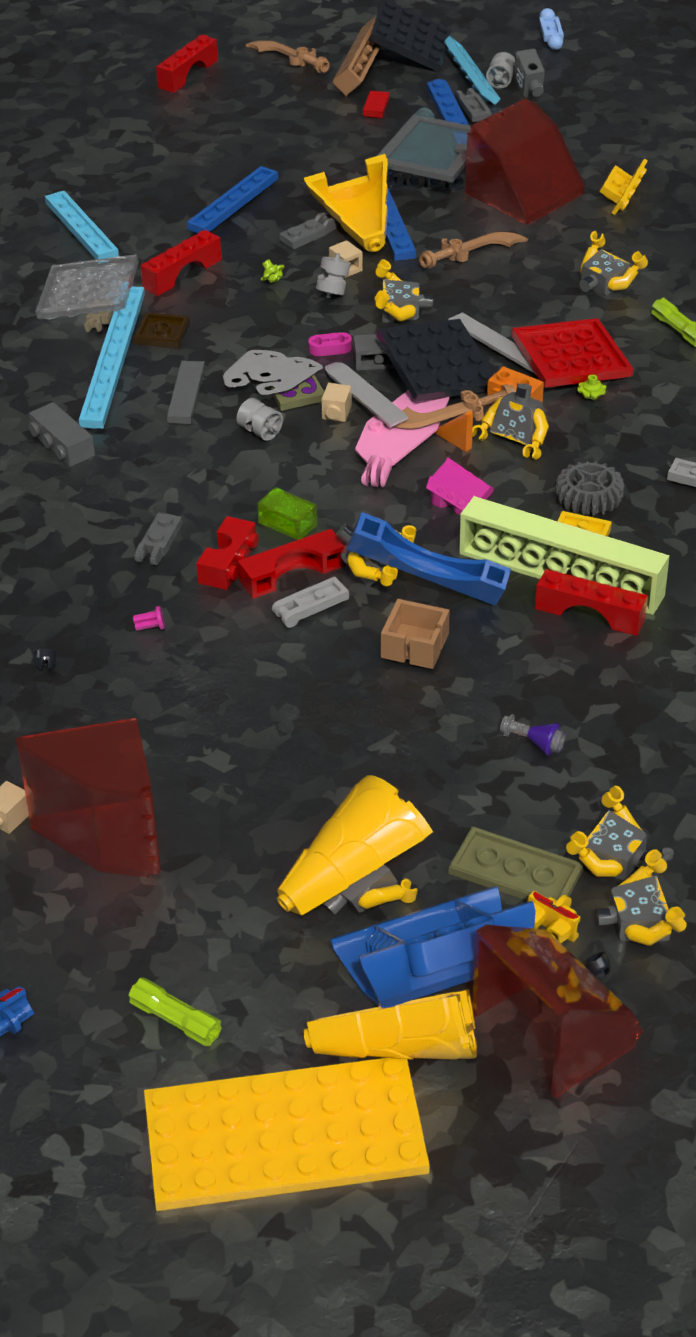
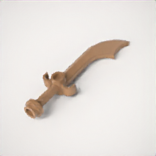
(296, 57)
(456, 249)
(470, 402)

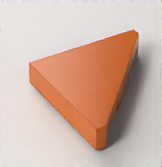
(458, 431)

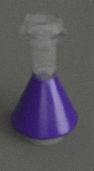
(545, 737)

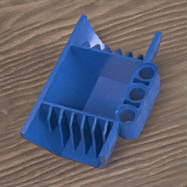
(424, 948)

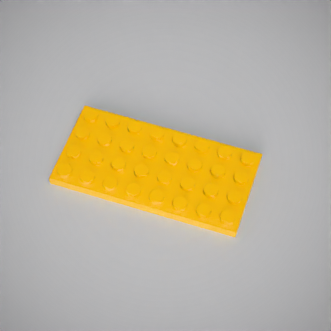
(284, 1133)

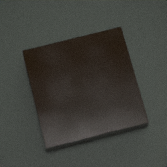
(161, 330)

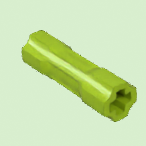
(670, 315)
(194, 1022)

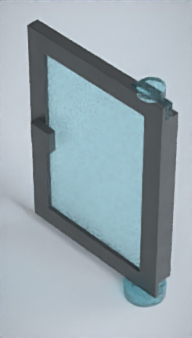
(428, 147)

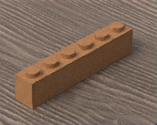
(357, 61)

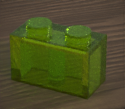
(287, 513)

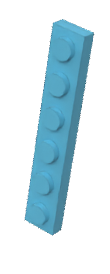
(471, 70)
(81, 226)

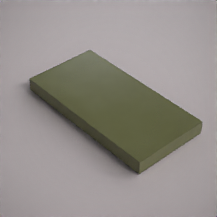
(514, 866)

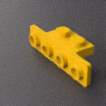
(621, 186)

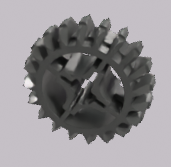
(589, 488)

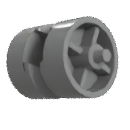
(501, 70)
(333, 275)
(259, 419)

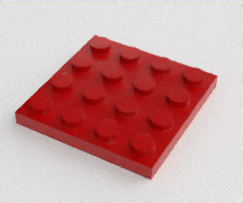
(571, 352)

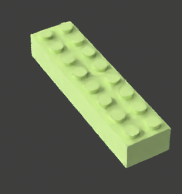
(538, 543)

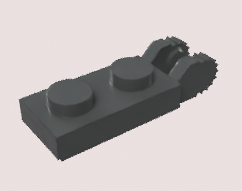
(472, 105)
(309, 231)
(158, 538)

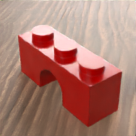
(235, 542)

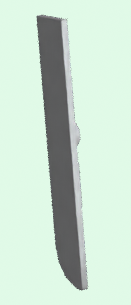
(493, 340)
(366, 394)

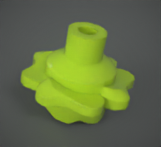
(272, 272)
(591, 388)

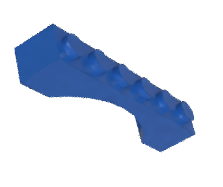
(382, 543)

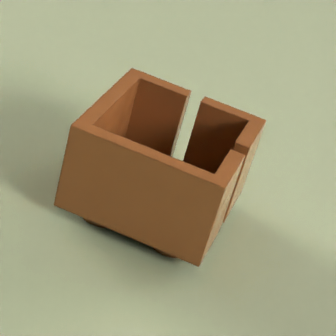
(415, 633)

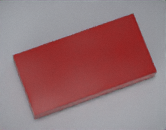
(376, 104)

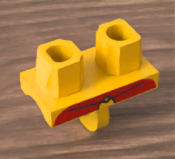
(556, 916)

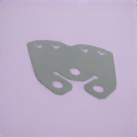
(279, 367)

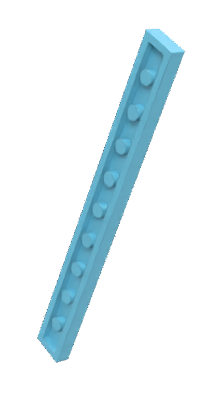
(111, 362)

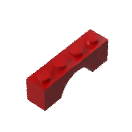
(174, 70)
(161, 271)
(315, 552)
(622, 608)

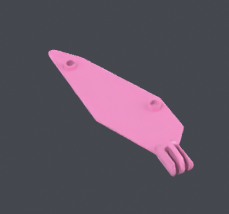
(385, 446)

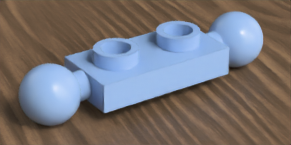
(551, 29)

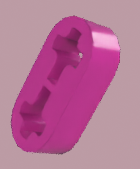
(330, 344)

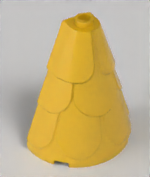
(357, 203)
(357, 839)
(418, 1028)

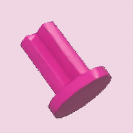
(149, 620)

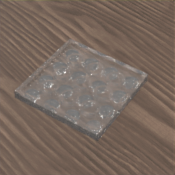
(87, 287)

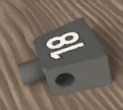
(528, 80)

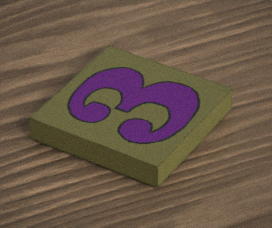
(303, 394)

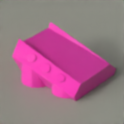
(456, 486)

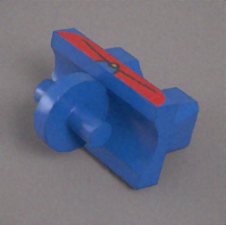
(13, 1010)

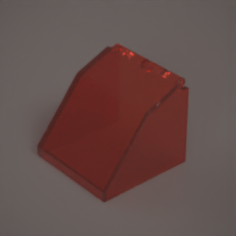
(520, 163)
(93, 795)
(591, 1019)

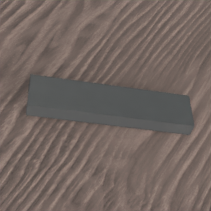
(186, 392)

